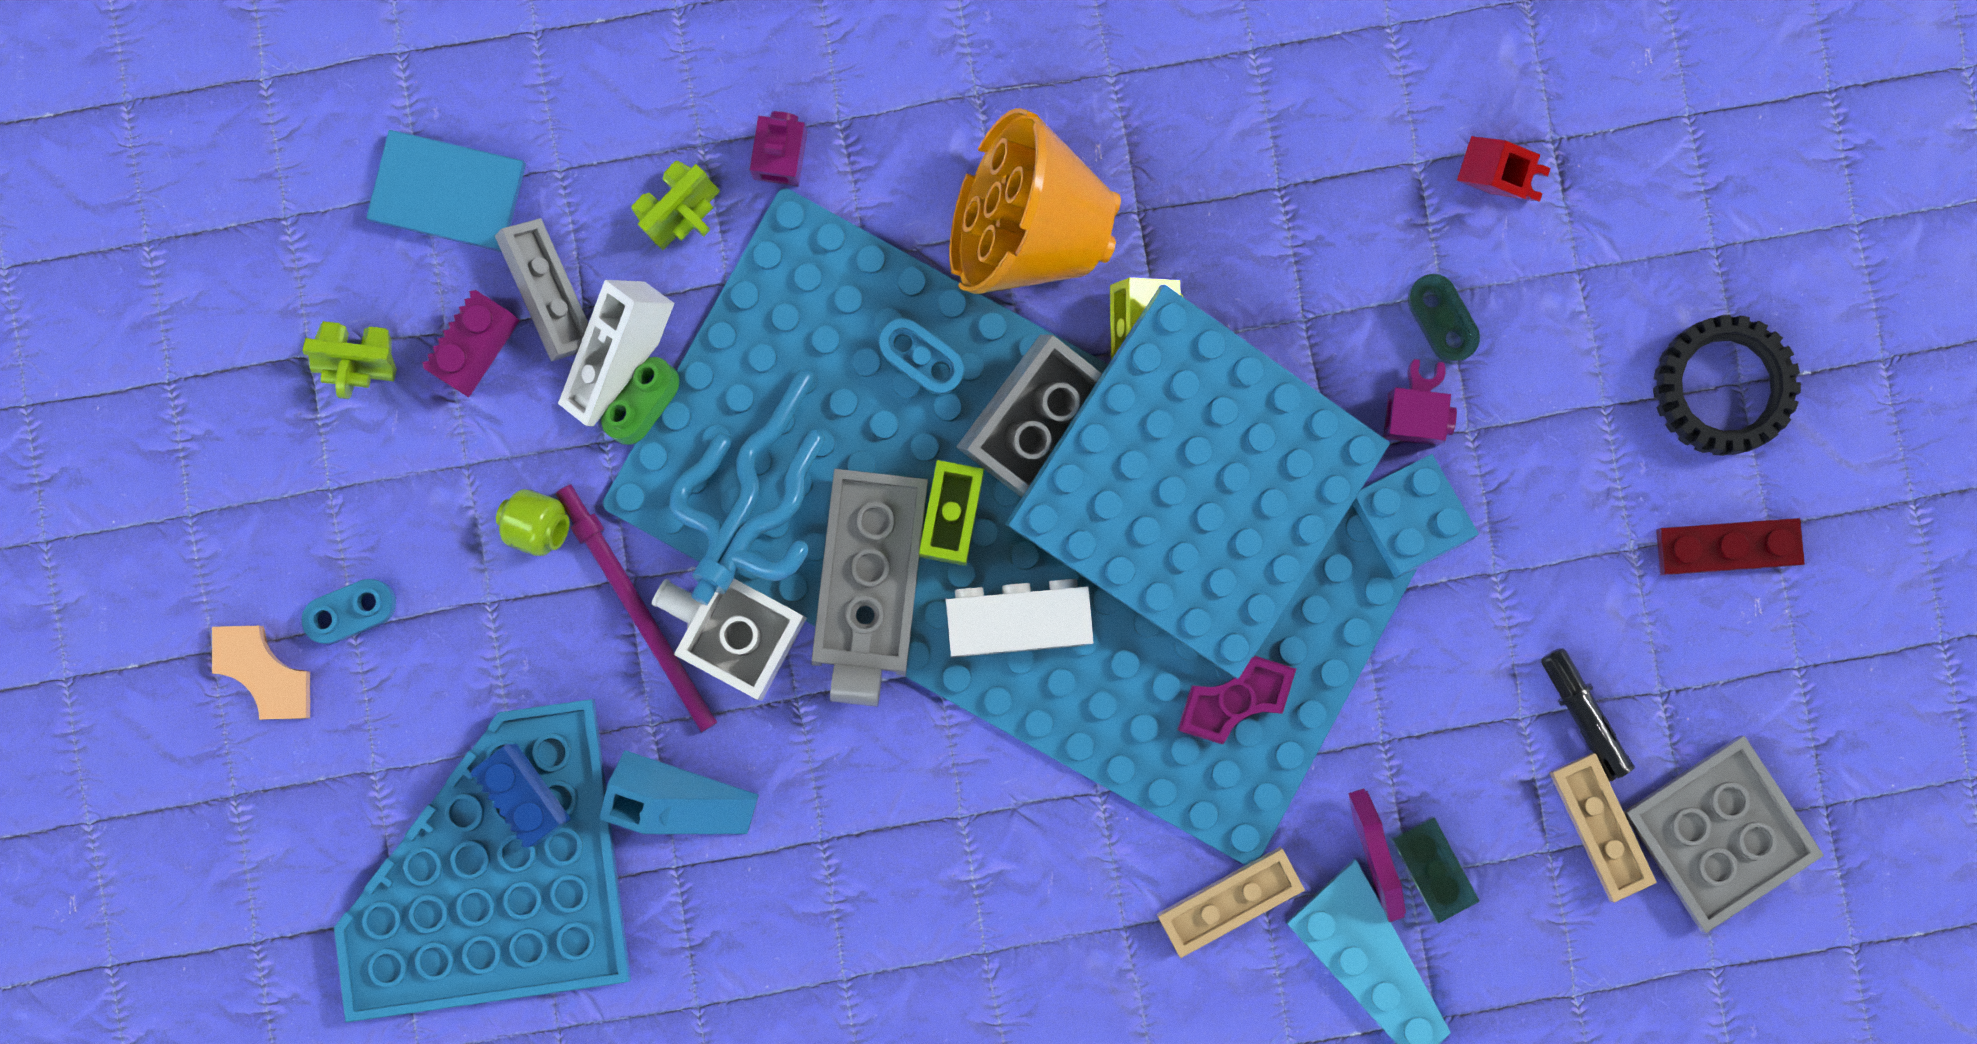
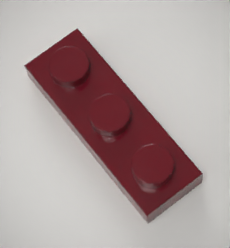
(1730, 546)

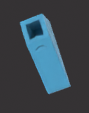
(670, 800)

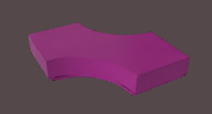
(1216, 710)
(1377, 854)

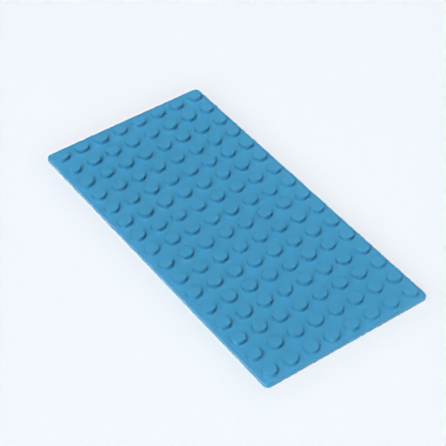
(817, 300)

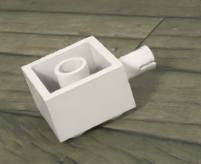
(734, 637)

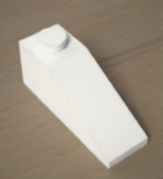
(616, 341)

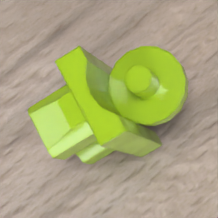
(680, 208)
(349, 363)

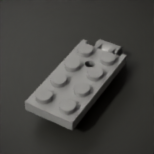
(870, 563)

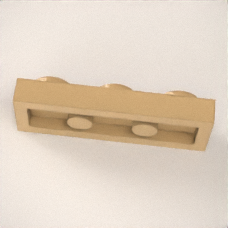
(1603, 827)
(1230, 902)

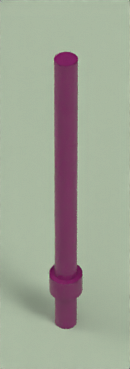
(589, 531)

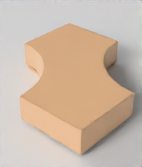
(276, 688)

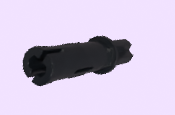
(1587, 714)

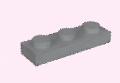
(544, 287)

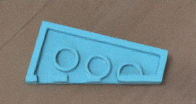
(1363, 952)

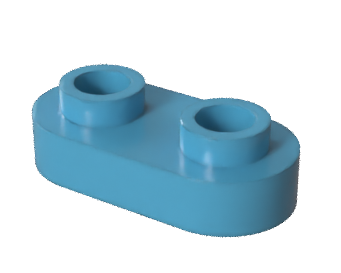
(922, 356)
(347, 611)

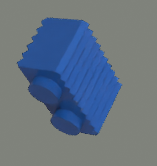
(520, 795)

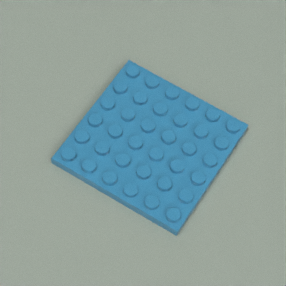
(1198, 482)

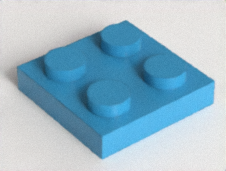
(1414, 516)

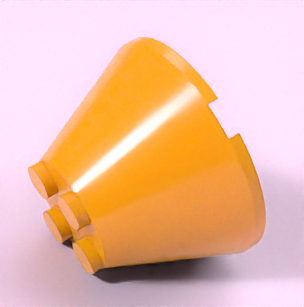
(1029, 211)

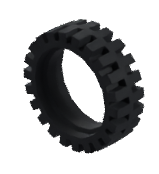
(1764, 345)

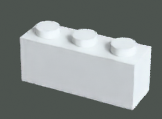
(1019, 619)

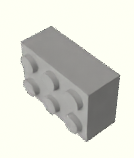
(1030, 413)

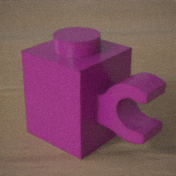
(778, 149)
(1418, 413)

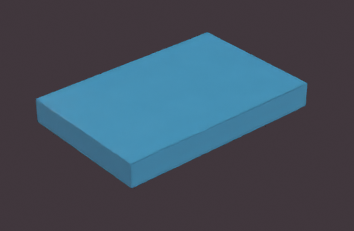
(445, 190)

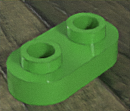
(641, 401)

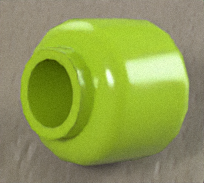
(532, 522)

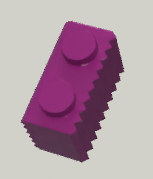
(471, 343)

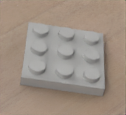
(1723, 834)

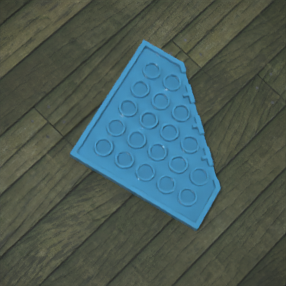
(474, 913)

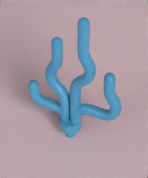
(731, 541)

